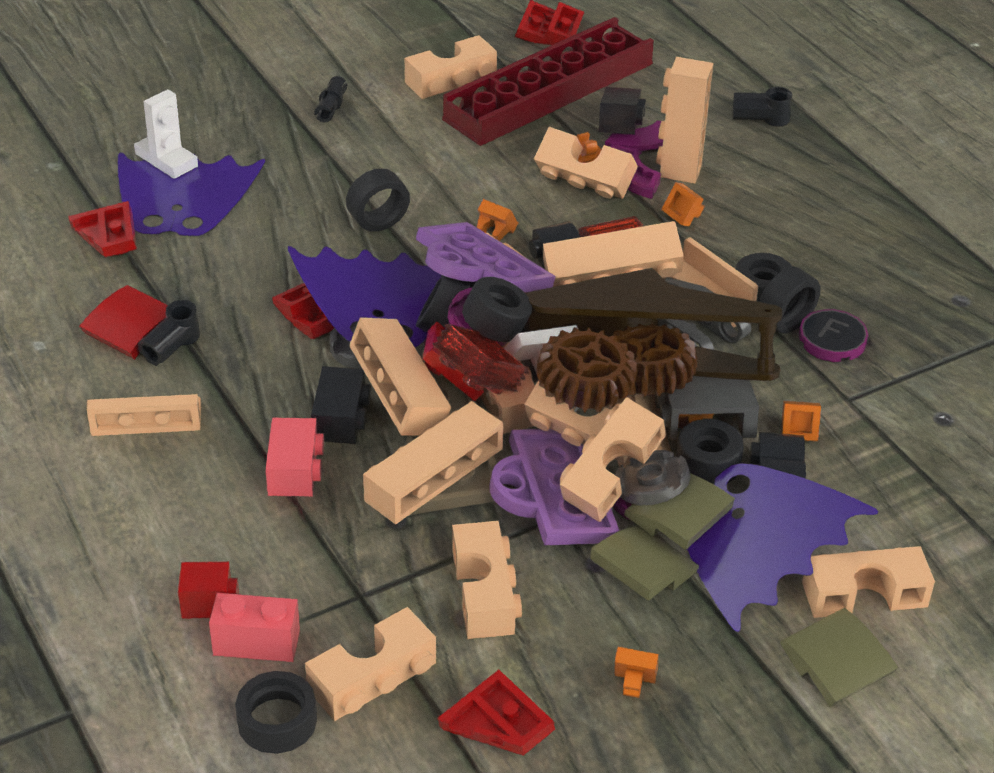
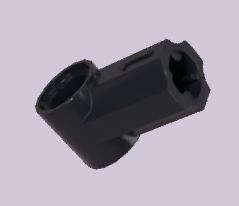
(772, 106)
(177, 329)

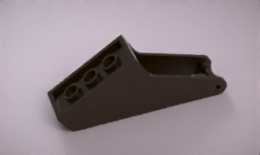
(644, 298)

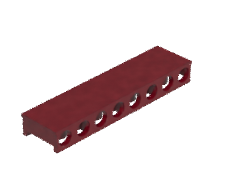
(546, 84)

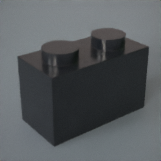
(621, 110)
(340, 404)

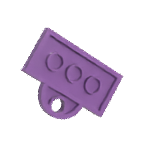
(470, 254)
(536, 473)

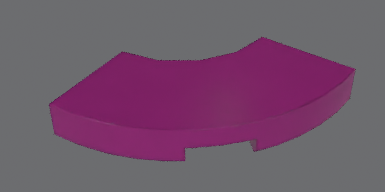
(644, 138)
(644, 180)

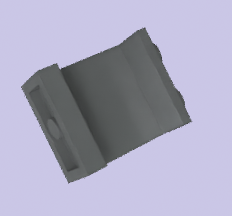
(711, 396)

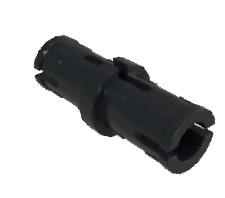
(330, 99)

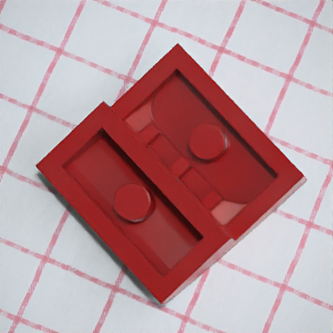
(548, 25)
(302, 311)
(124, 319)

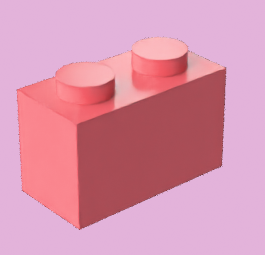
(292, 457)
(254, 627)

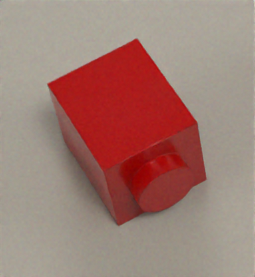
(200, 584)

